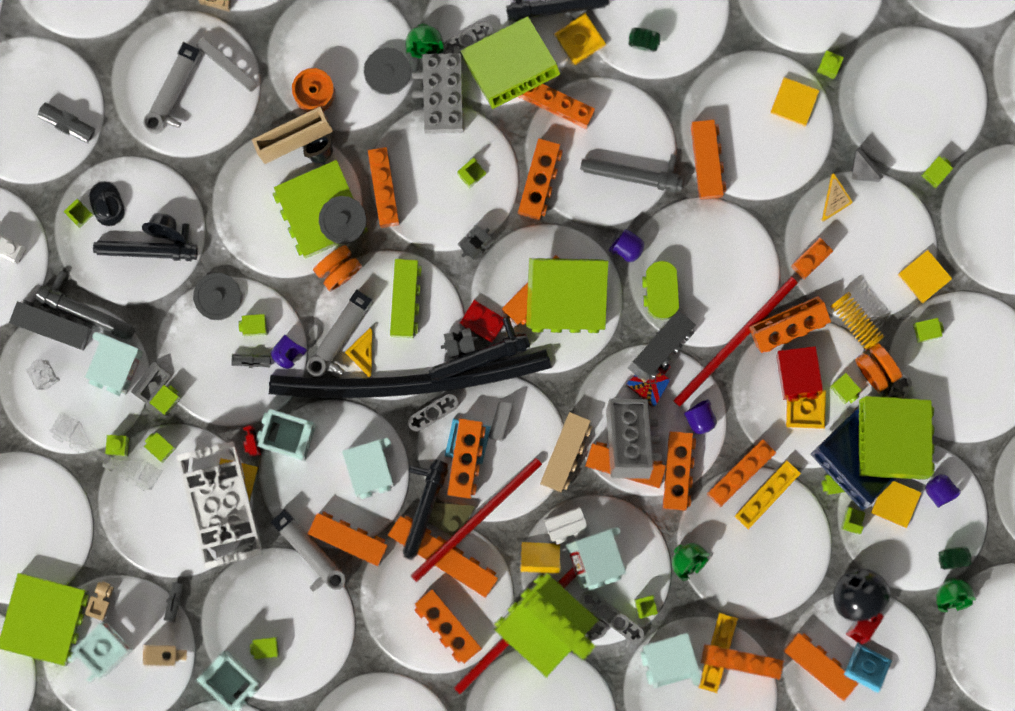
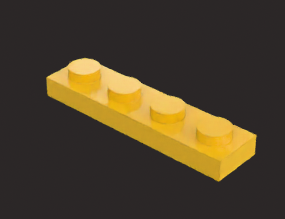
(767, 495)
(722, 638)

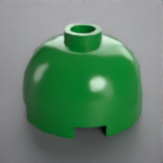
(424, 40)
(688, 559)
(954, 594)

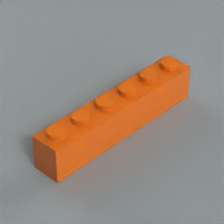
(454, 564)

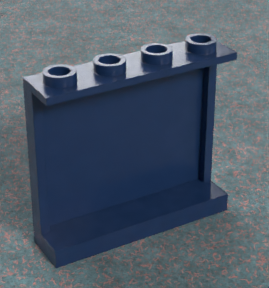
(840, 459)

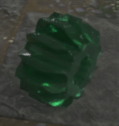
(644, 39)
(955, 558)

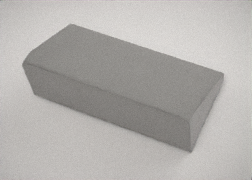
(151, 382)
(500, 421)

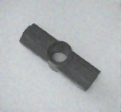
(66, 122)

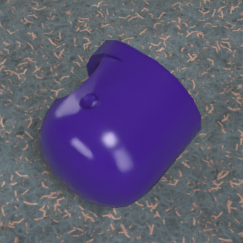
(628, 246)
(282, 347)
(701, 417)
(941, 490)

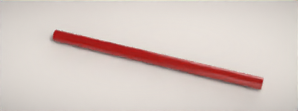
(734, 342)
(475, 520)
(500, 646)

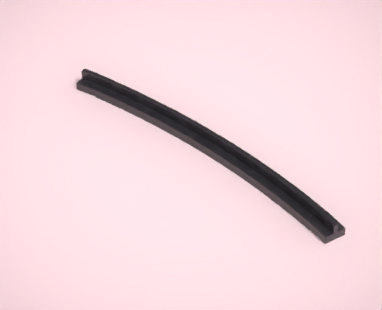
(410, 384)

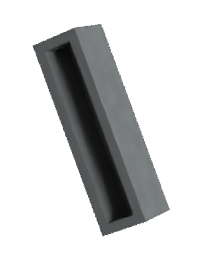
(49, 325)
(661, 346)

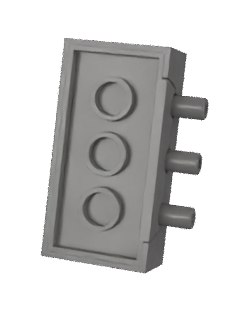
(441, 93)
(630, 438)

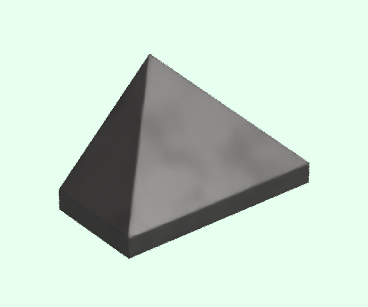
(864, 169)

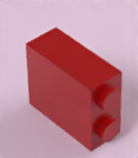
(799, 373)

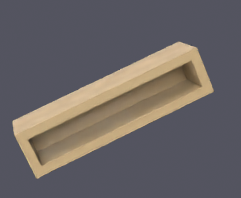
(292, 135)
(565, 452)

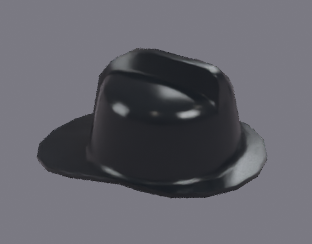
(319, 150)
(106, 203)
(163, 227)

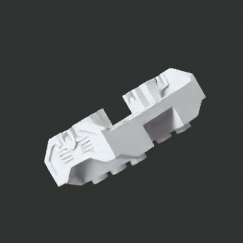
(219, 504)

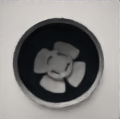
(861, 595)

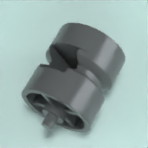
(475, 242)
(459, 342)

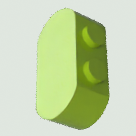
(661, 290)

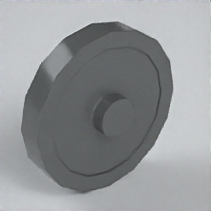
(387, 71)
(342, 220)
(217, 296)

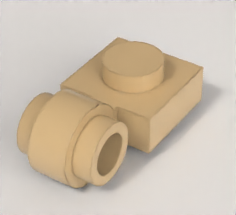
(98, 606)

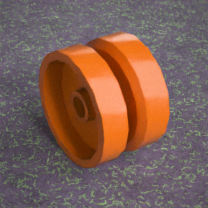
(311, 79)
(337, 268)
(878, 367)

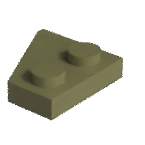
(450, 516)

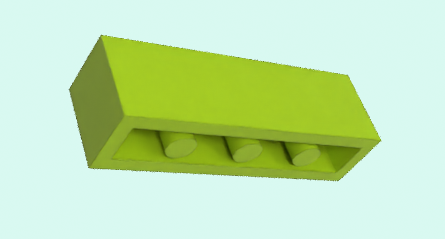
(404, 298)
(559, 625)

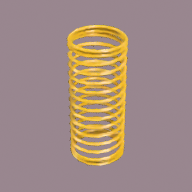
(840, 304)

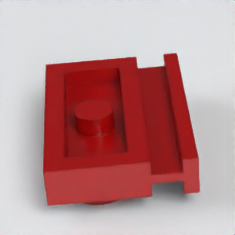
(482, 321)
(250, 444)

